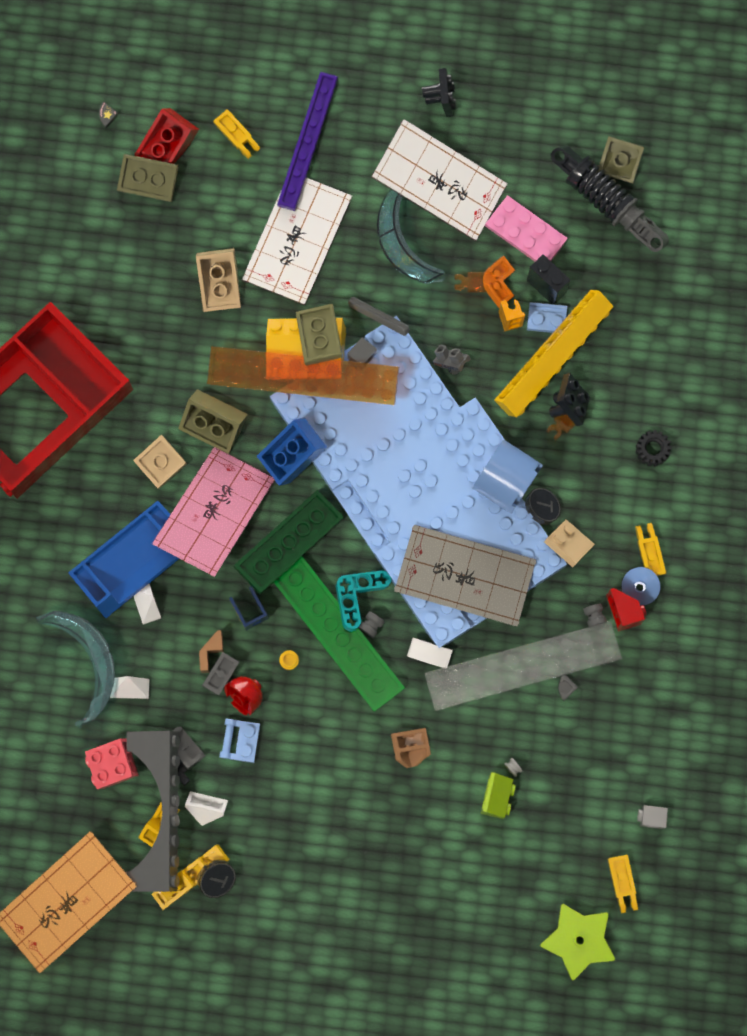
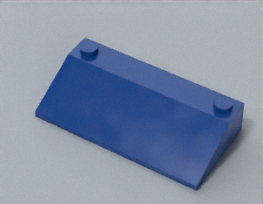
(125, 562)

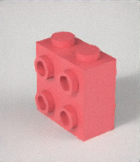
(111, 764)

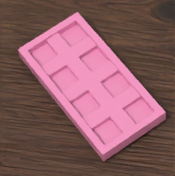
(525, 230)

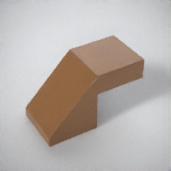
(214, 645)

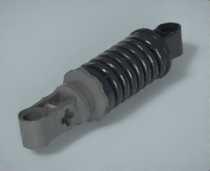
(607, 197)

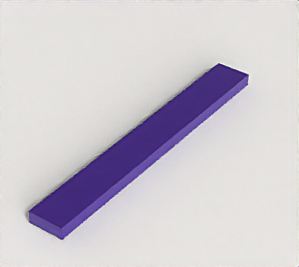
(307, 141)

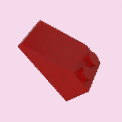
(167, 137)

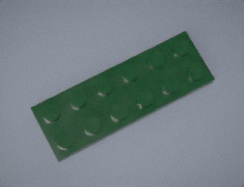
(288, 542)

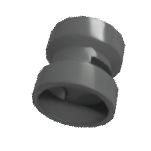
(595, 615)
(370, 626)

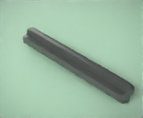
(379, 316)

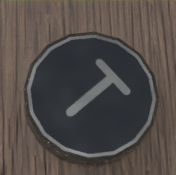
(543, 506)
(216, 878)

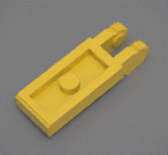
(235, 132)
(650, 550)
(623, 881)

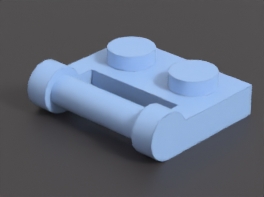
(246, 741)

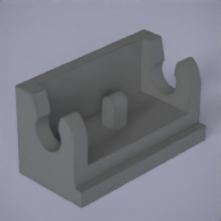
(220, 674)
(188, 751)

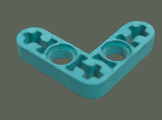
(354, 588)

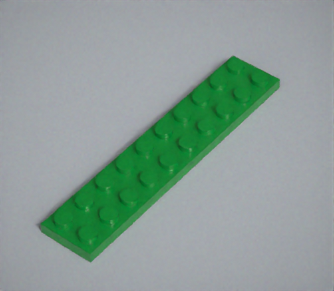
(348, 649)

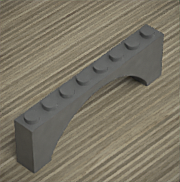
(160, 755)

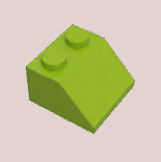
(497, 796)

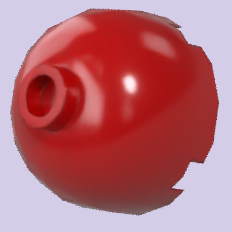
(245, 693)

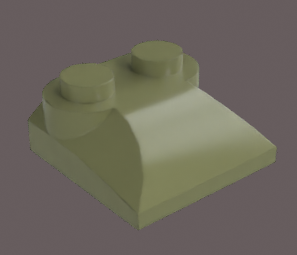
(621, 159)

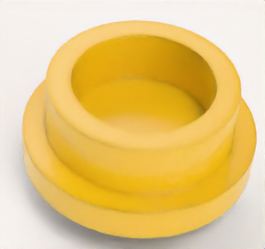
(289, 660)

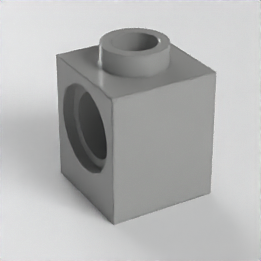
(652, 817)

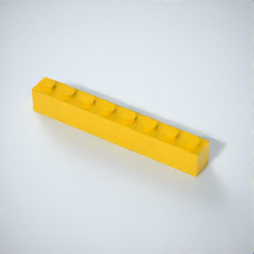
(554, 353)

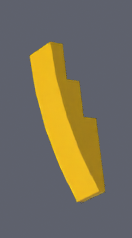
(189, 876)

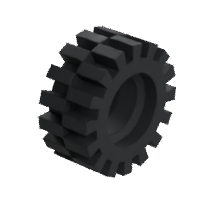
(653, 437)

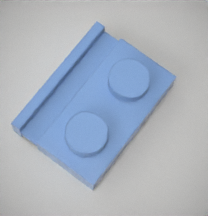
(545, 317)

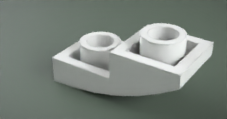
(429, 653)

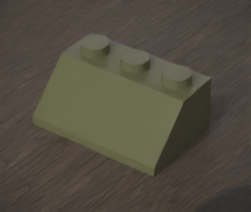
(212, 421)

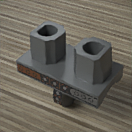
(450, 359)

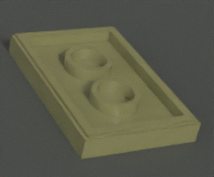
(148, 177)
(319, 334)

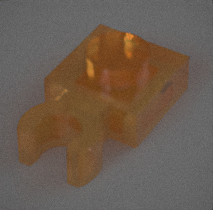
(473, 282)
(563, 423)

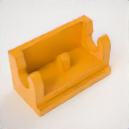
(511, 317)

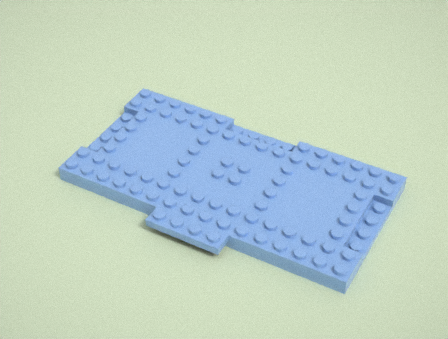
(418, 469)

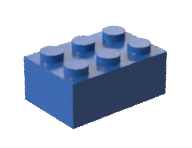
(291, 451)

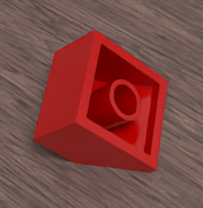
(625, 610)

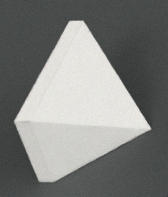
(147, 605)
(130, 688)
(205, 807)

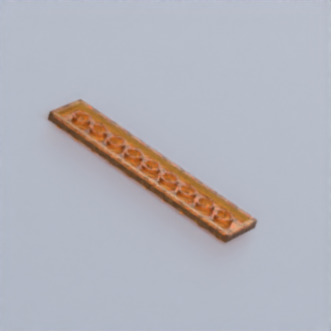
(290, 375)

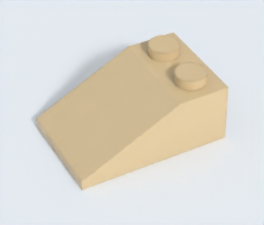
(218, 280)

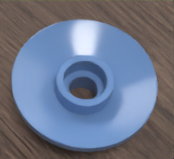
(642, 576)

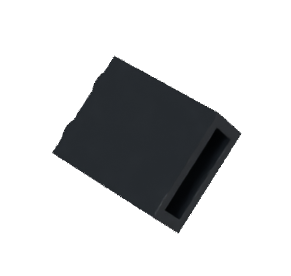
(548, 279)

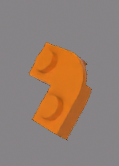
(494, 282)

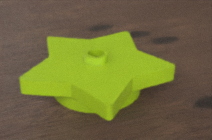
(564, 944)

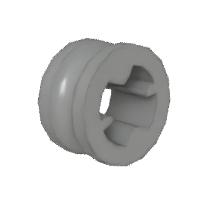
(513, 767)

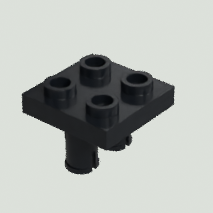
(442, 93)
(571, 400)

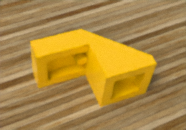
(152, 827)

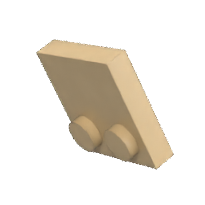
(160, 462)
(569, 543)

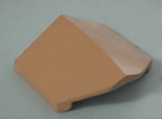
(411, 747)

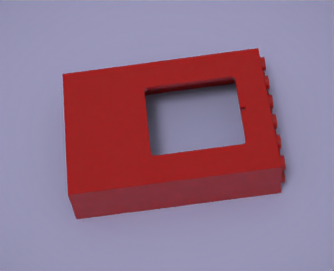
(72, 375)

